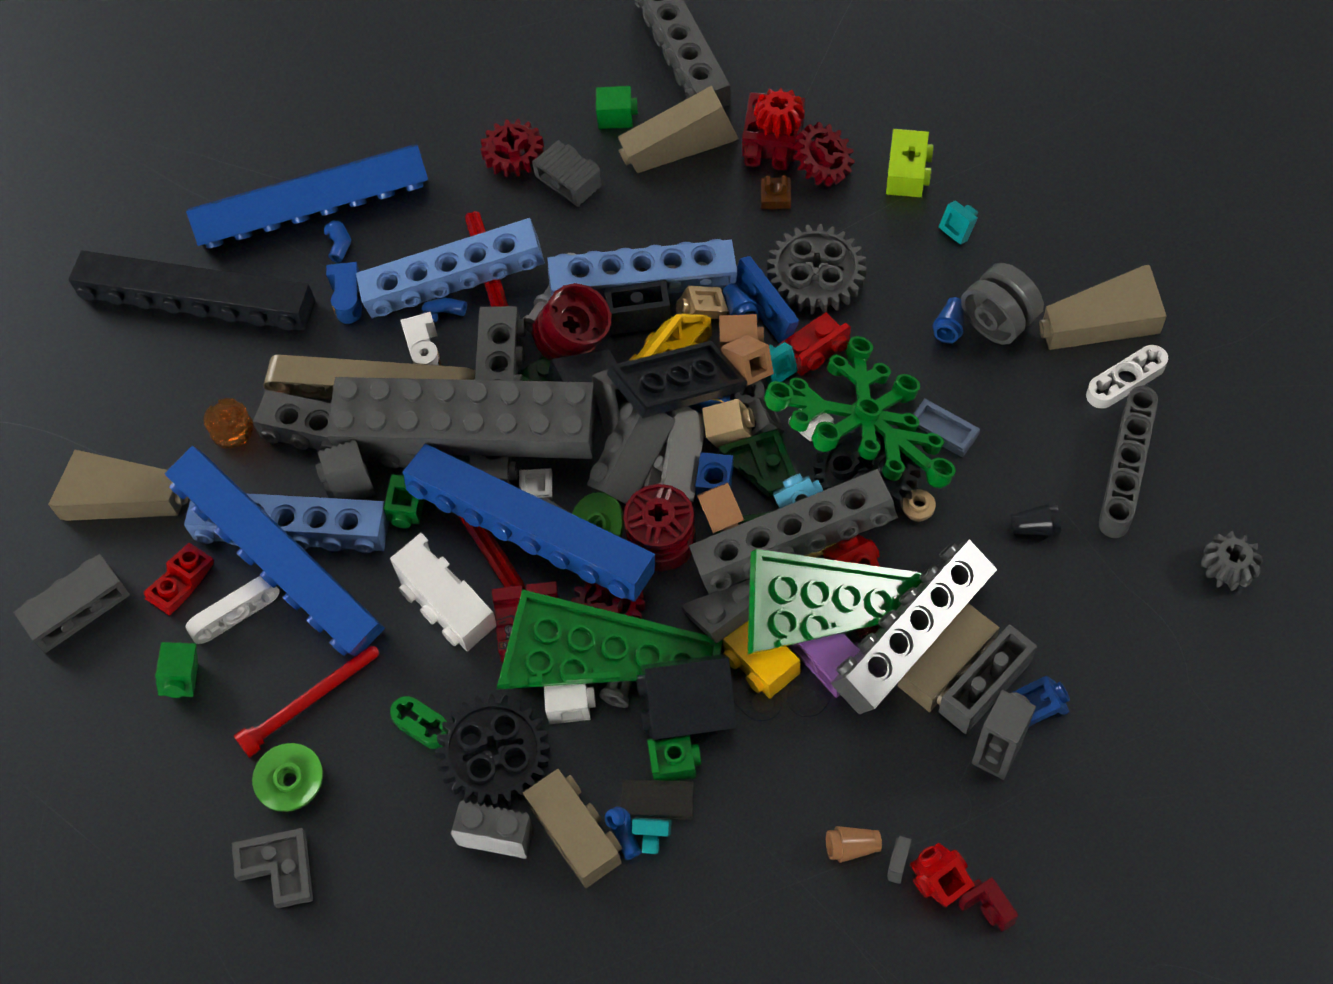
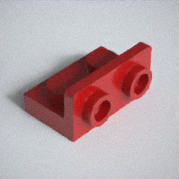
(818, 342)

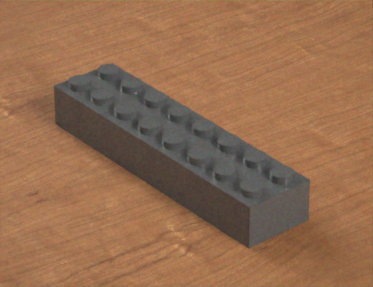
(464, 416)

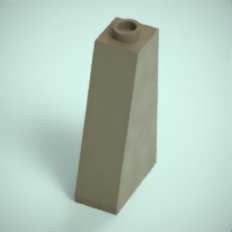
(678, 132)
(1107, 312)
(112, 489)

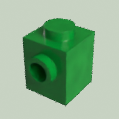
(615, 107)
(177, 669)

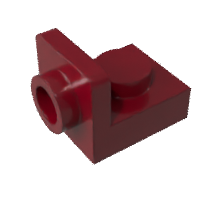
(995, 904)

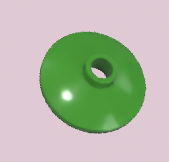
(601, 510)
(280, 764)

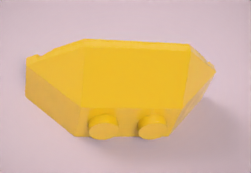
(676, 333)

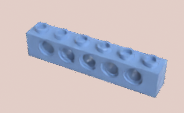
(655, 258)
(450, 268)
(308, 512)

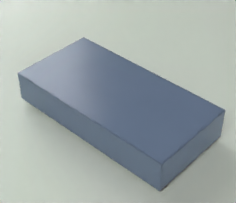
(955, 431)

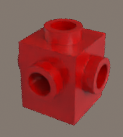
(854, 550)
(941, 874)

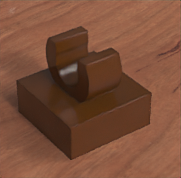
(776, 193)

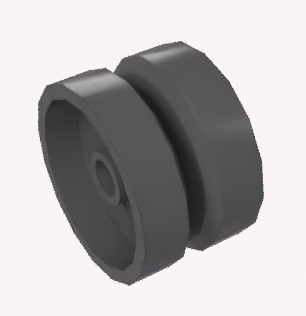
(1002, 303)

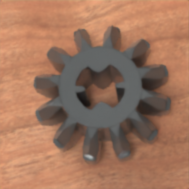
(1245, 564)

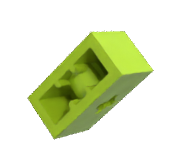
(907, 163)

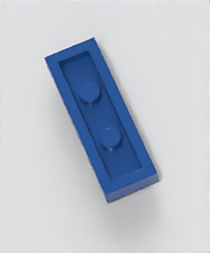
(772, 308)

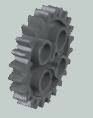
(816, 268)

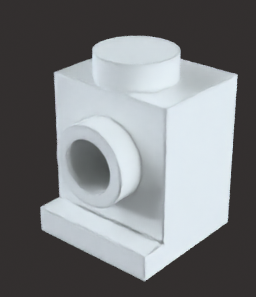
(568, 703)

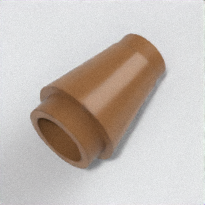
(851, 843)

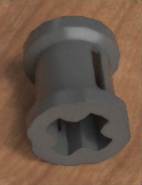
(616, 696)

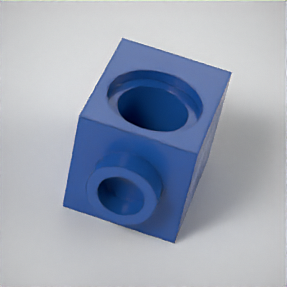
(713, 467)

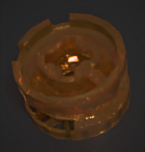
(228, 423)

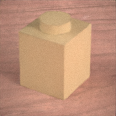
(728, 422)

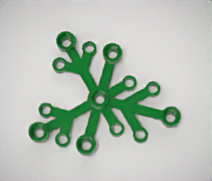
(866, 413)

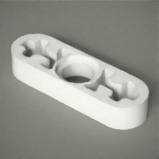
(1132, 364)
(231, 610)

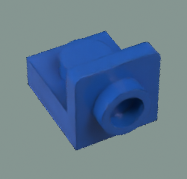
(1047, 697)

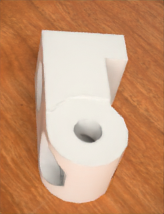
(418, 333)

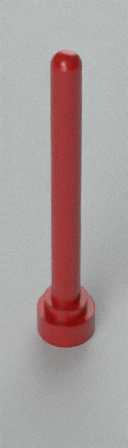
(253, 737)

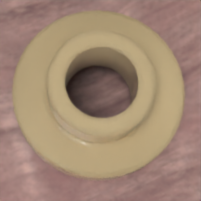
(919, 513)

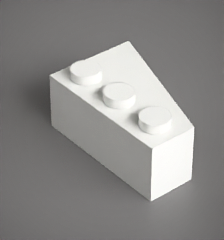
(442, 594)

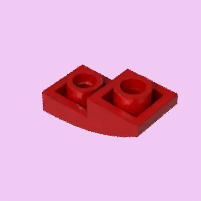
(182, 577)

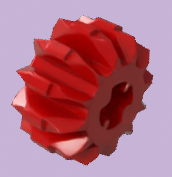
(779, 112)

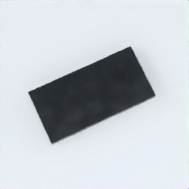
(676, 378)

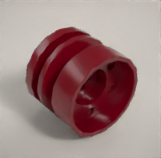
(571, 322)
(666, 538)

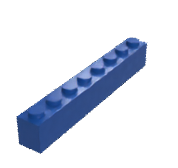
(306, 195)
(530, 522)
(274, 551)

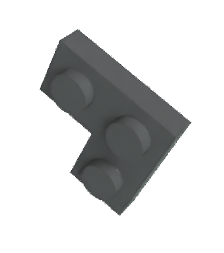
(283, 857)

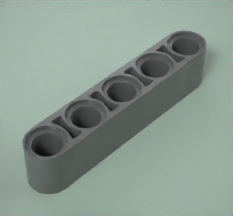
(1124, 473)

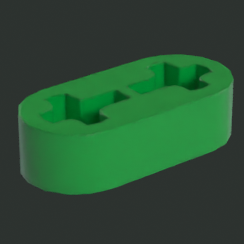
(416, 728)

